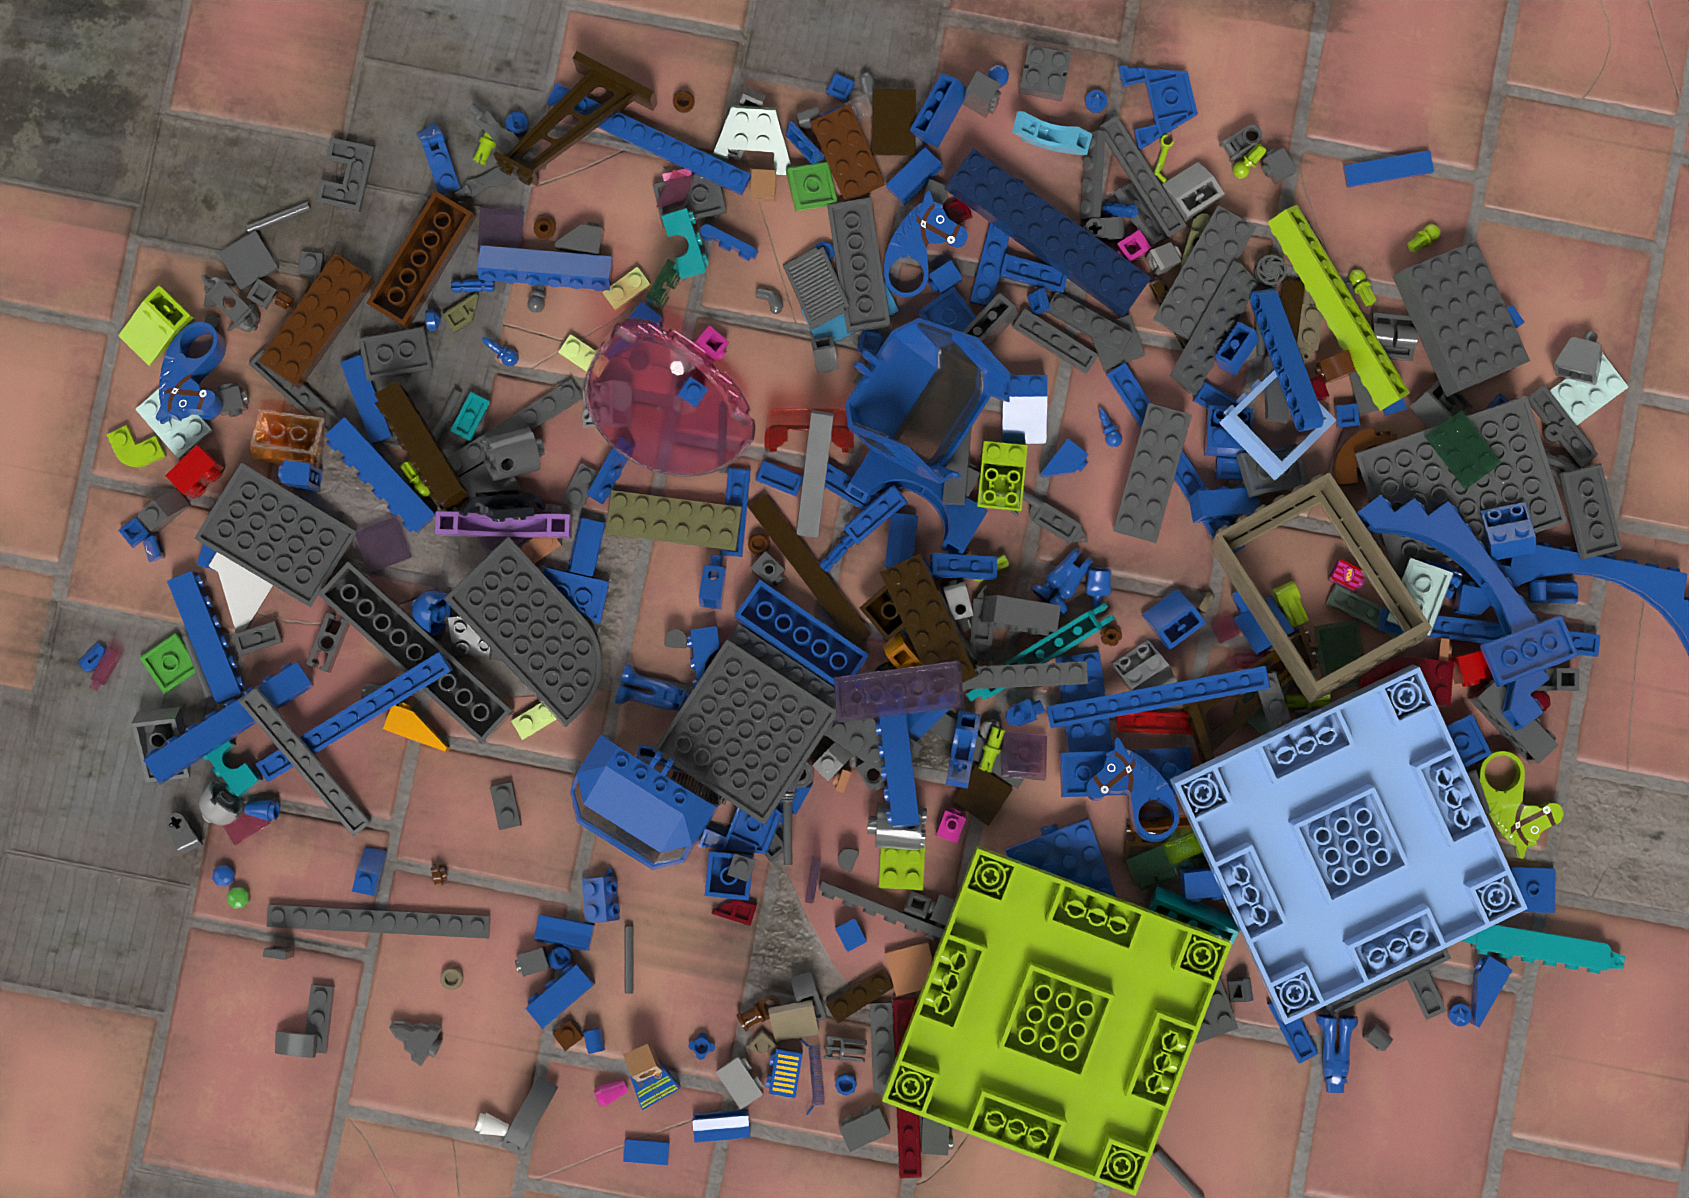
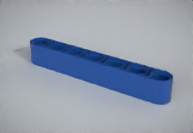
(1286, 359)

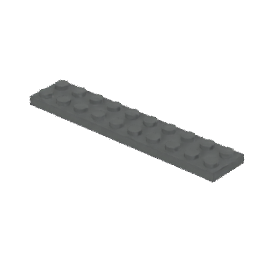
(855, 736)

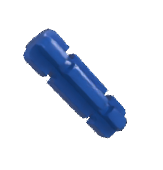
(1120, 210)
(472, 286)
(837, 553)

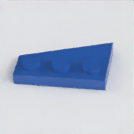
(583, 592)

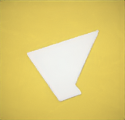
(242, 590)

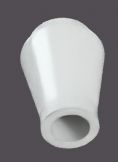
(491, 1125)

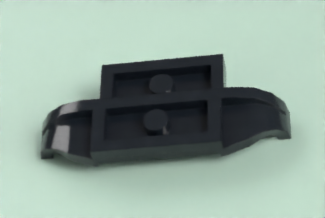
(503, 504)

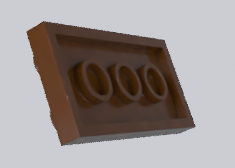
(847, 153)

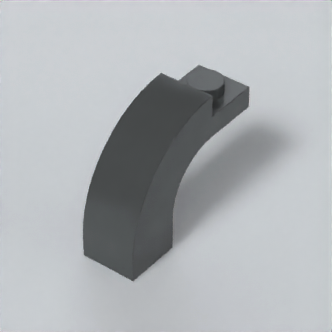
(529, 1116)

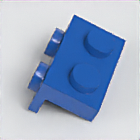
(600, 899)

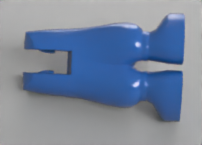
(1065, 578)

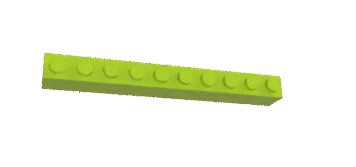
(1338, 307)

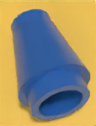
(265, 809)

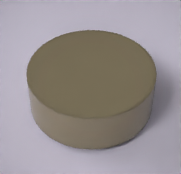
(451, 978)

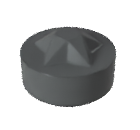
(986, 727)

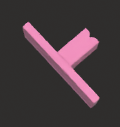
(666, 176)

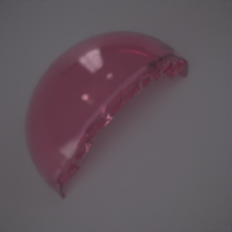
(636, 407)

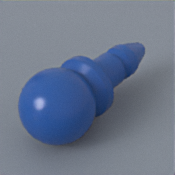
(508, 356)
(1113, 437)

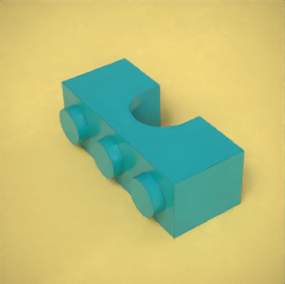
(692, 261)
(238, 780)

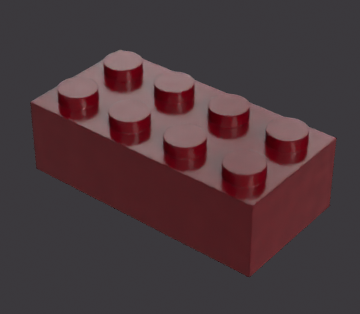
(1436, 673)

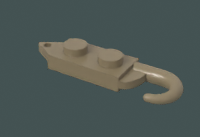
(1309, 327)

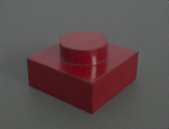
(1319, 388)

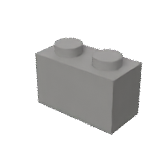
(740, 1081)

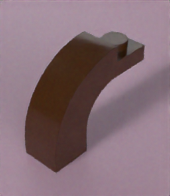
(1344, 462)

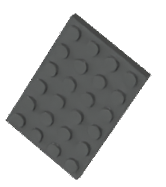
(275, 535)

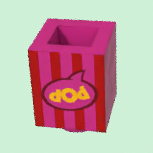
(1346, 575)

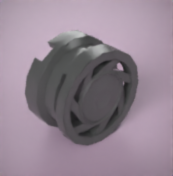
(1270, 271)

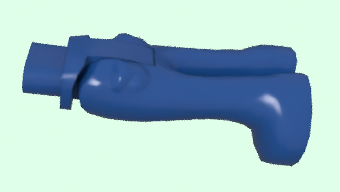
(664, 697)
(1336, 1063)

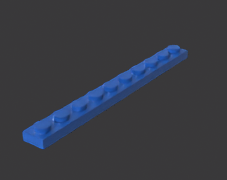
(662, 145)
(1137, 404)
(1484, 632)
(1158, 697)
(361, 712)

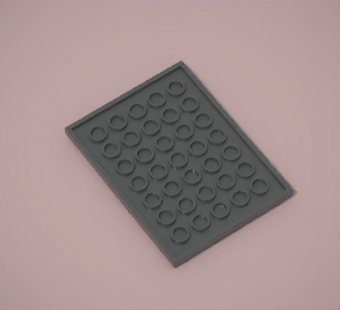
(1412, 470)

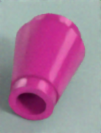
(610, 1092)

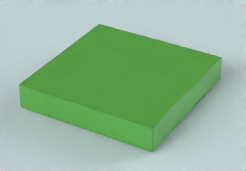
(811, 186)
(169, 663)

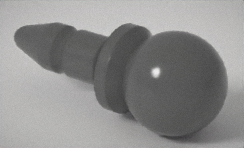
(536, 302)

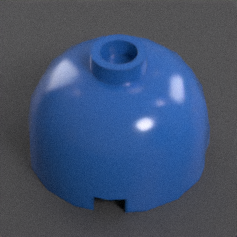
(430, 611)

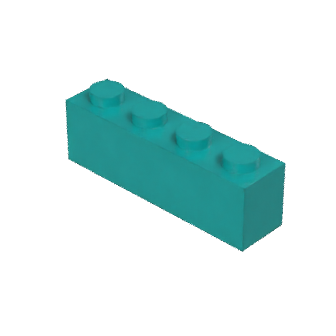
(1193, 913)

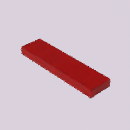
(1154, 722)

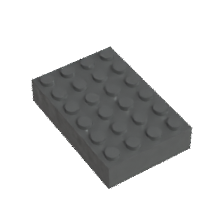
(1461, 318)

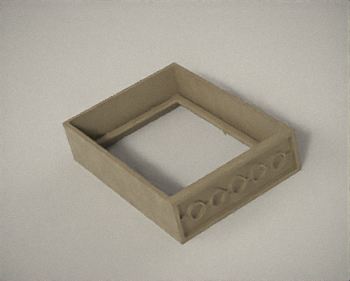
(1327, 493)

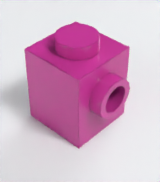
(951, 825)

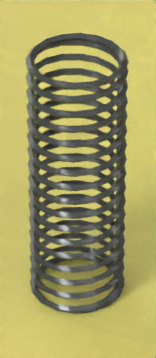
(709, 796)

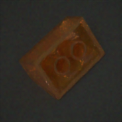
(287, 437)

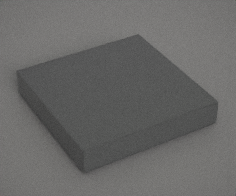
(248, 260)
(1110, 358)

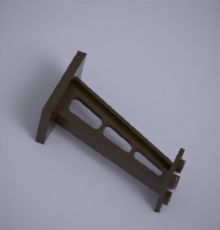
(595, 76)
(1208, 740)

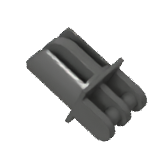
(844, 1049)

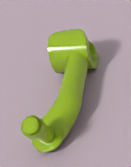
(1161, 161)

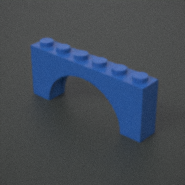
(881, 473)

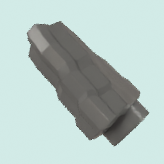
(418, 1039)

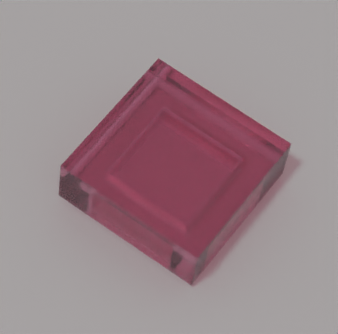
(1225, 629)

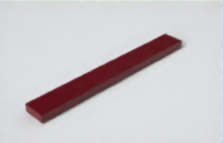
(907, 1122)

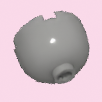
(219, 805)

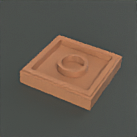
(909, 967)

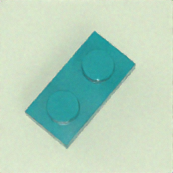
(470, 416)

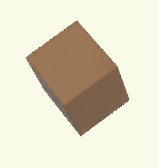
(763, 185)
(642, 1062)

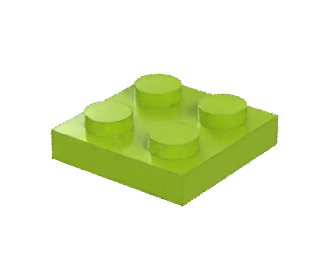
(902, 869)

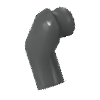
(867, 83)
(772, 298)

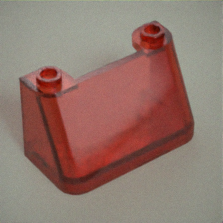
(782, 420)

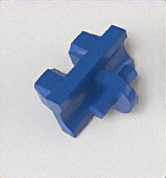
(1024, 712)

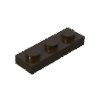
(859, 995)

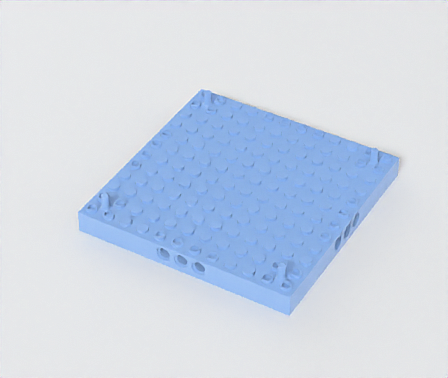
(1349, 843)

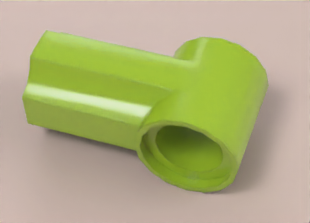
(1288, 598)

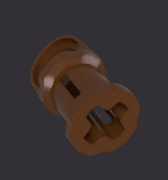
(759, 1012)

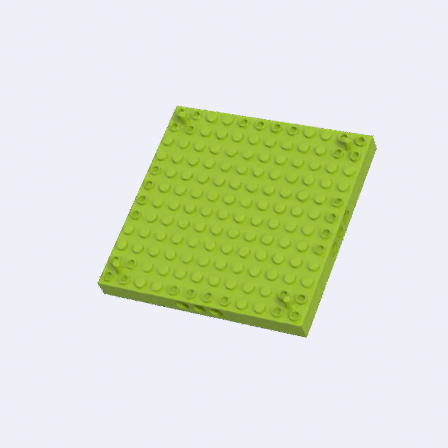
(1056, 1020)

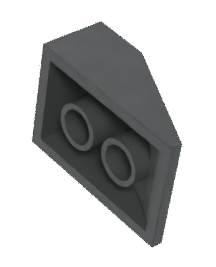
(152, 730)

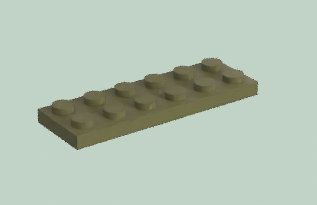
(673, 520)

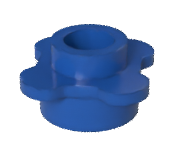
(701, 1052)

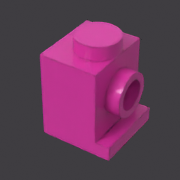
(1136, 241)
(714, 339)

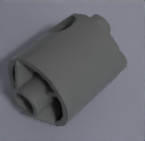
(512, 453)
(898, 837)

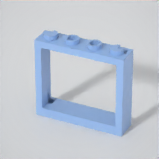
(1254, 445)

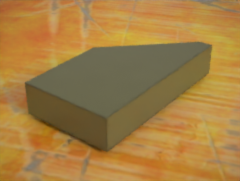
(462, 313)

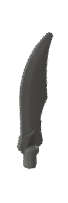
(503, 138)
(493, 178)

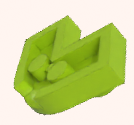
(135, 454)

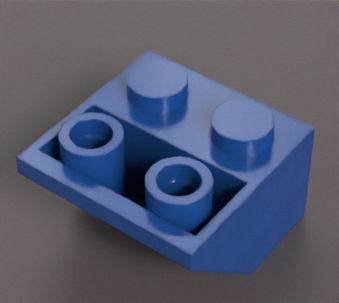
(1217, 439)
(1508, 531)
(1173, 619)

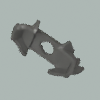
(242, 315)

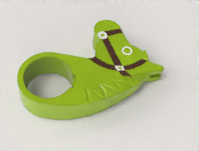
(1513, 820)

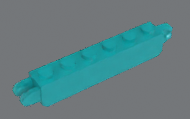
(1052, 645)
(1546, 947)

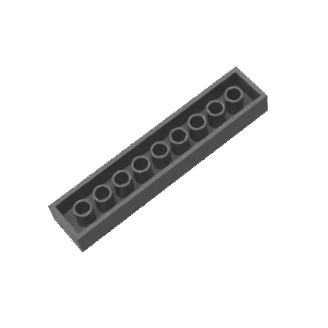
(408, 645)

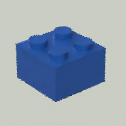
(722, 885)

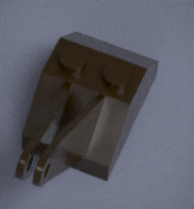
(883, 613)

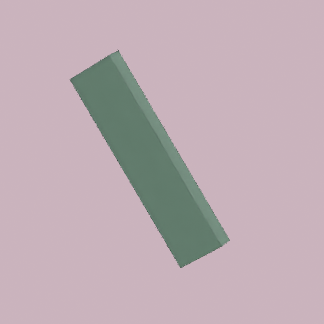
(1356, 607)

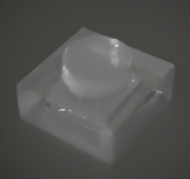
(861, 107)

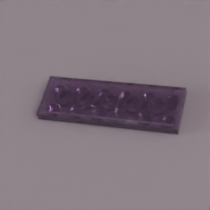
(899, 691)

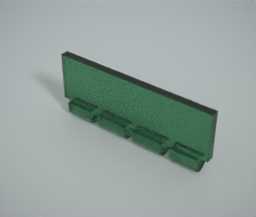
(1154, 863)

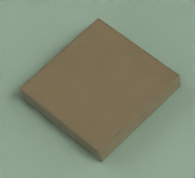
(793, 1021)

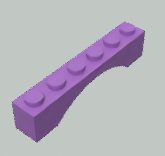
(482, 526)

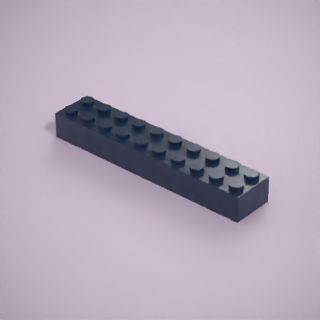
(1047, 233)

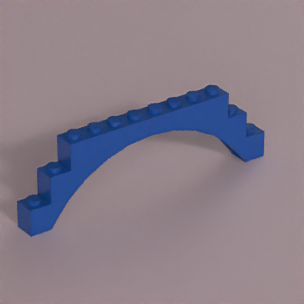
(1452, 536)
(1657, 586)

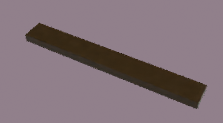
(809, 570)

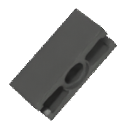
(319, 643)

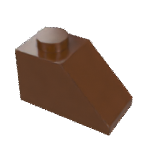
(1335, 367)

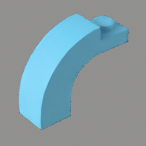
(1050, 136)

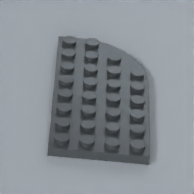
(531, 629)

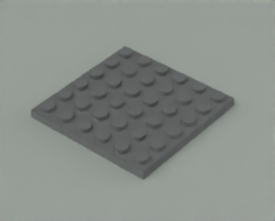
(745, 732)

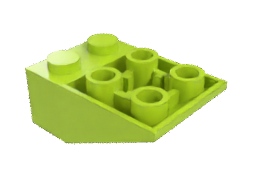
(155, 325)
(1002, 475)

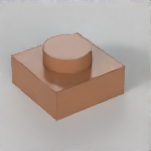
(1443, 649)
(841, 780)

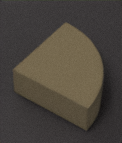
(1205, 602)
(762, 1043)

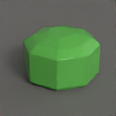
(238, 897)

